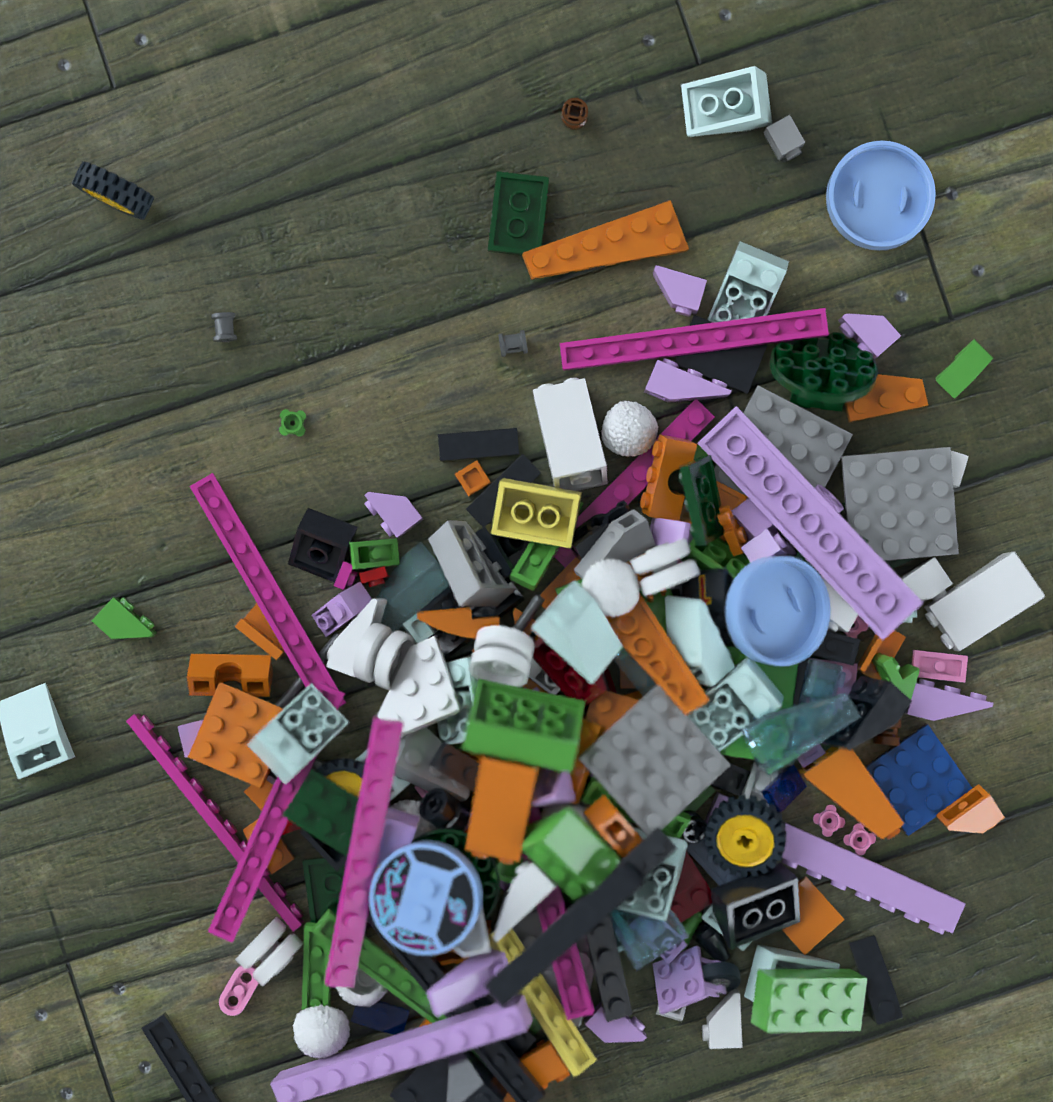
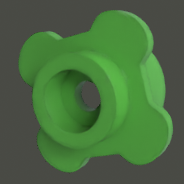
(287, 428)

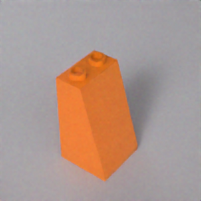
(850, 786)
(501, 808)

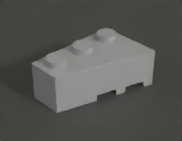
(467, 566)
(413, 766)

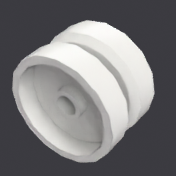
(664, 566)
(381, 655)
(502, 656)
(269, 951)

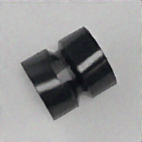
(444, 810)

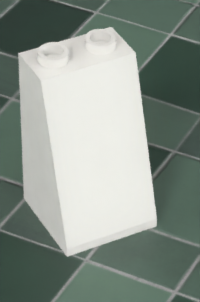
(570, 435)
(983, 601)

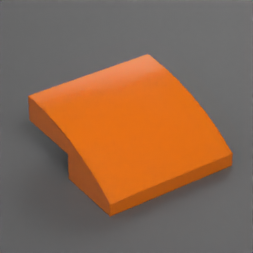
(816, 917)

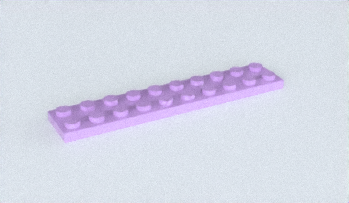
(810, 523)

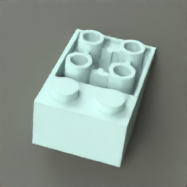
(748, 285)
(697, 639)
(736, 702)
(453, 728)
(33, 731)
(298, 733)
(657, 893)

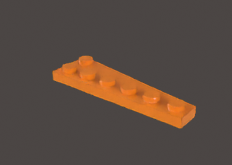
(629, 238)
(657, 656)

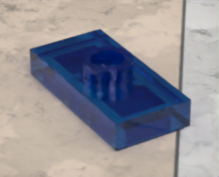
(784, 788)
(382, 1017)

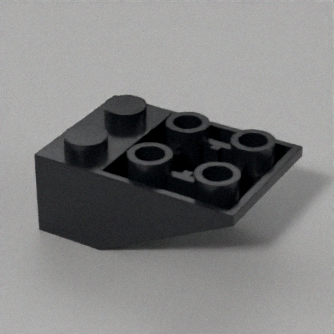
(879, 708)

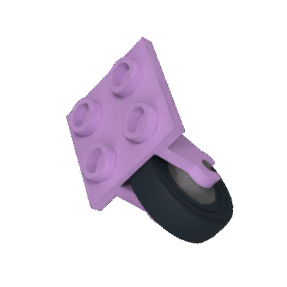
(692, 979)

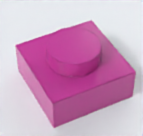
(346, 576)

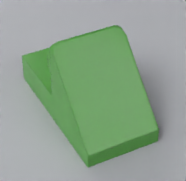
(374, 553)
(889, 670)

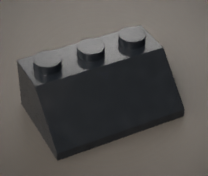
(756, 905)

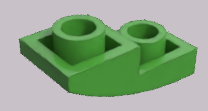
(964, 368)

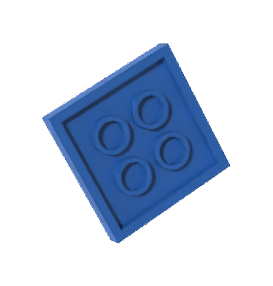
(918, 778)

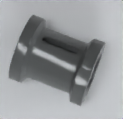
(224, 327)
(513, 343)

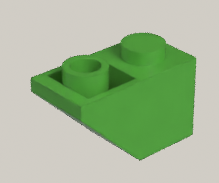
(120, 620)

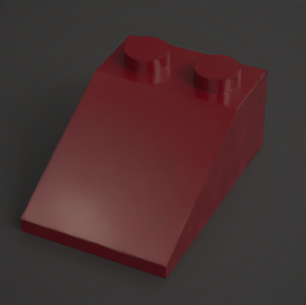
(565, 675)
(691, 892)

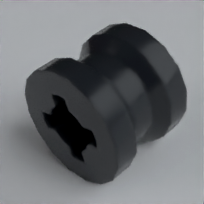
(697, 830)

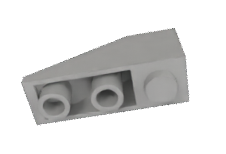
(621, 541)

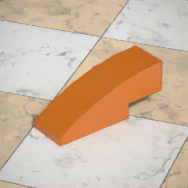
(457, 621)

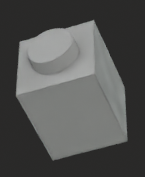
(784, 138)

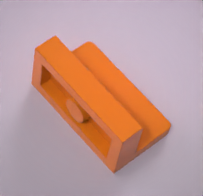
(260, 632)
(888, 647)

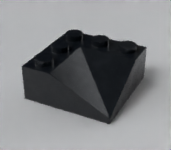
(450, 1079)

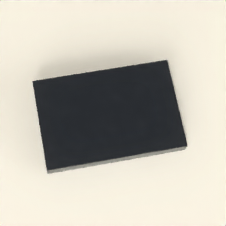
(732, 366)

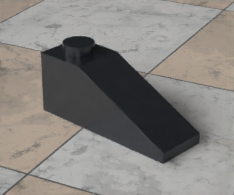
(879, 988)

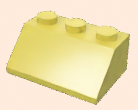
(536, 513)

